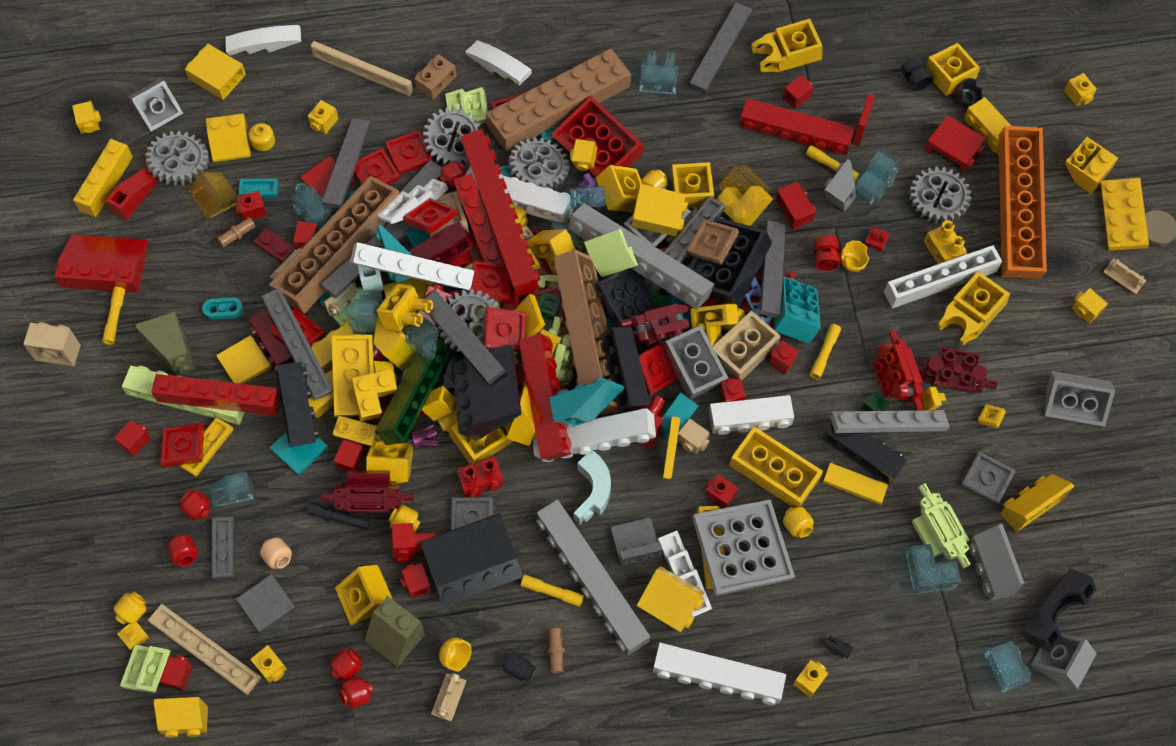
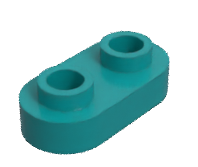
(223, 308)

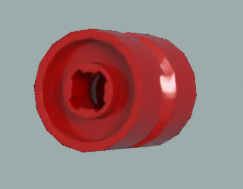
(826, 253)

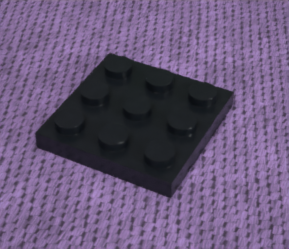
(626, 295)

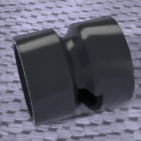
(917, 74)

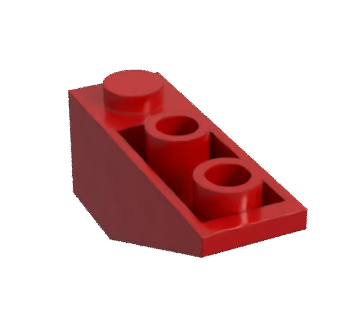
(131, 193)

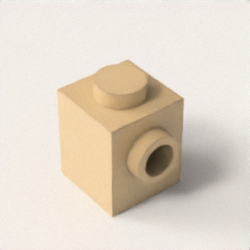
(693, 437)

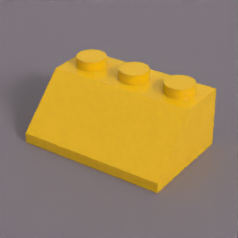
(522, 427)
(1035, 501)

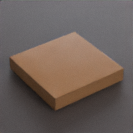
(712, 241)

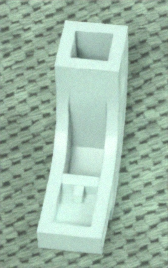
(370, 279)
(598, 474)

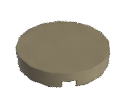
(1160, 227)

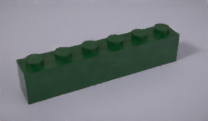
(411, 396)

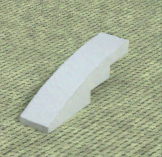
(263, 38)
(499, 62)
(407, 202)
(681, 565)

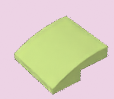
(471, 101)
(610, 253)
(145, 668)

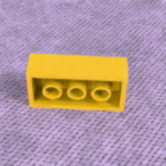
(775, 468)

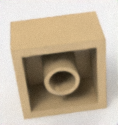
(52, 344)

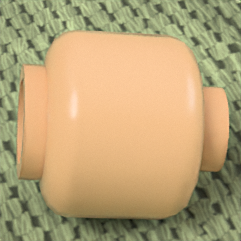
(275, 553)

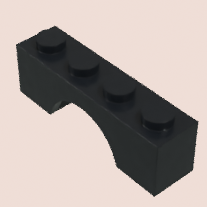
(1072, 590)

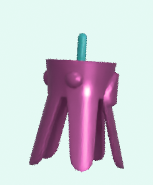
(419, 437)

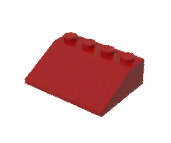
(594, 123)
(102, 263)

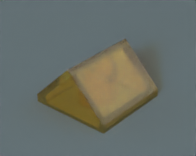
(742, 178)
(213, 193)

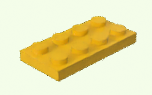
(1124, 214)
(350, 358)

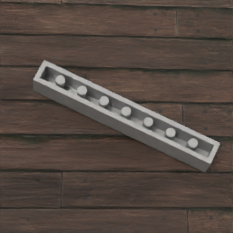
(651, 261)
(593, 578)

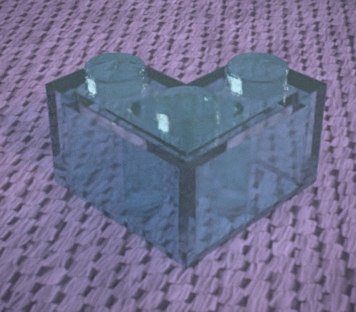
(878, 176)
(363, 312)
(928, 575)

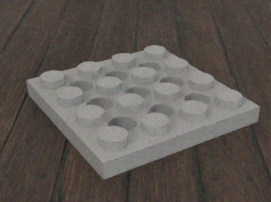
(716, 562)

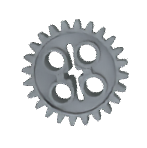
(436, 131)
(178, 152)
(540, 159)
(923, 188)
(478, 302)

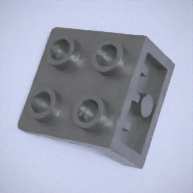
(636, 542)

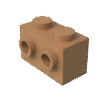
(435, 77)

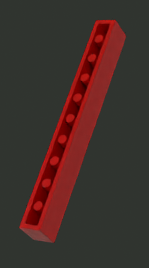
(500, 214)

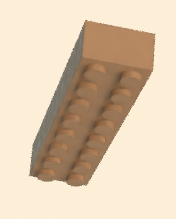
(557, 99)
(334, 244)
(584, 318)

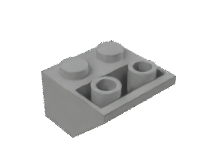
(841, 189)

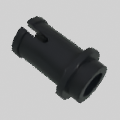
(838, 647)

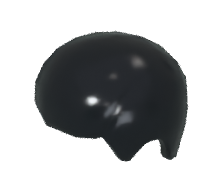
(968, 93)

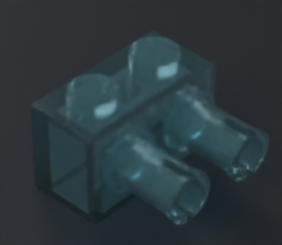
(659, 77)
(309, 205)

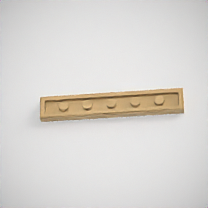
(362, 68)
(204, 649)

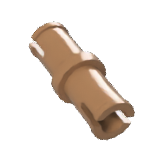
(236, 232)
(555, 650)

